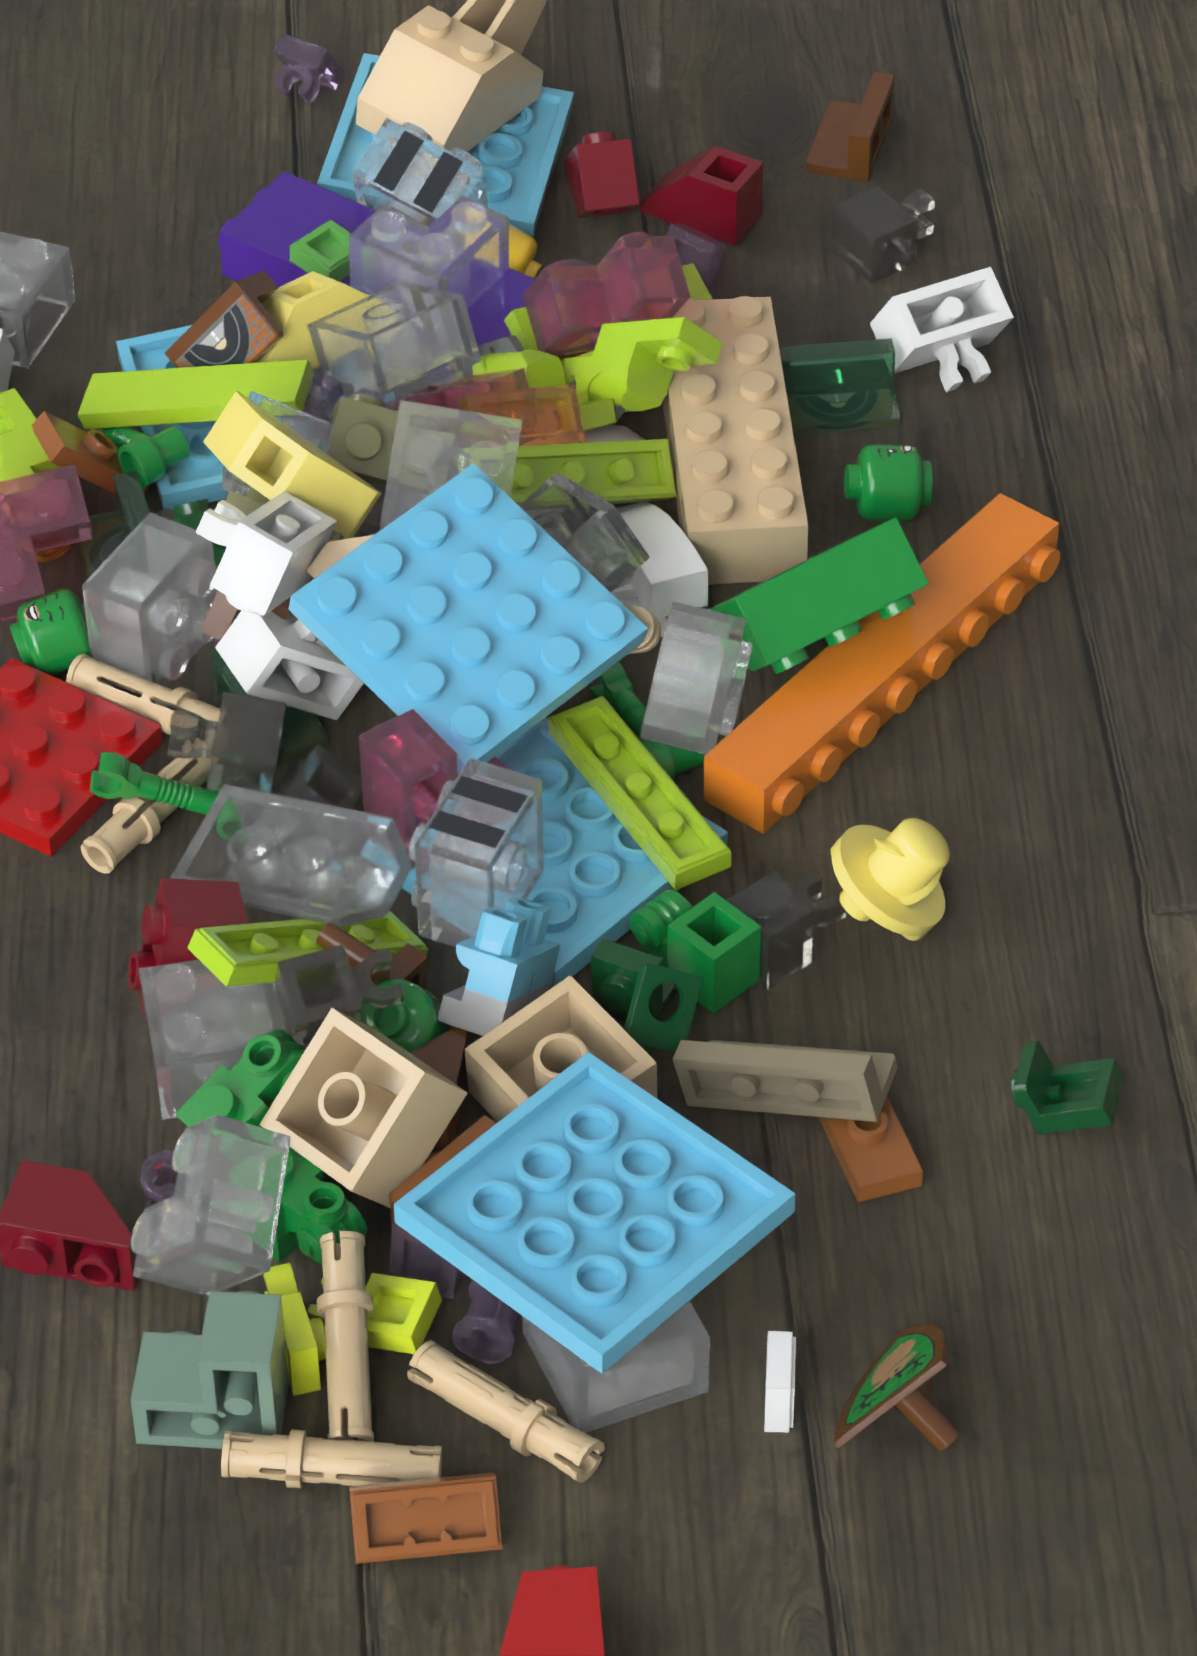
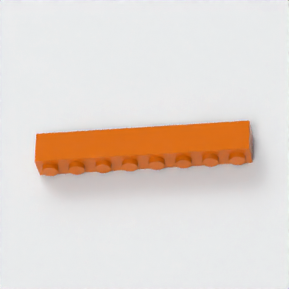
(863, 681)

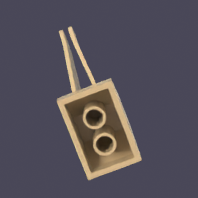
(456, 72)

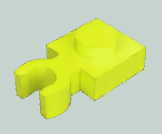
(400, 1314)
(302, 1335)

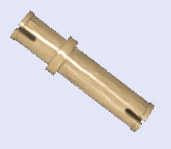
(100, 678)
(139, 818)
(345, 1313)
(526, 1423)
(321, 1460)

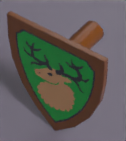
(902, 1378)

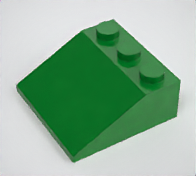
(827, 596)

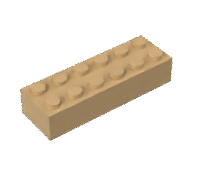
(737, 447)

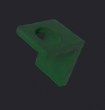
(643, 1026)

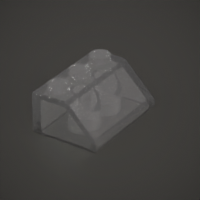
(299, 856)

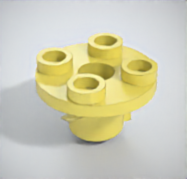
(893, 875)

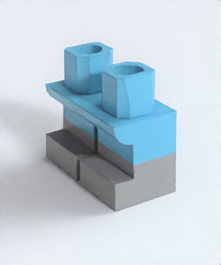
(506, 964)

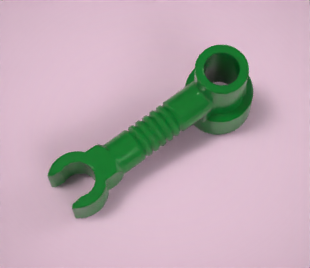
(148, 453)
(620, 695)
(125, 780)

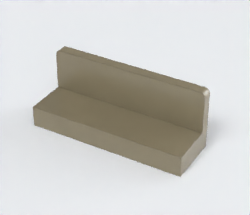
(784, 1079)

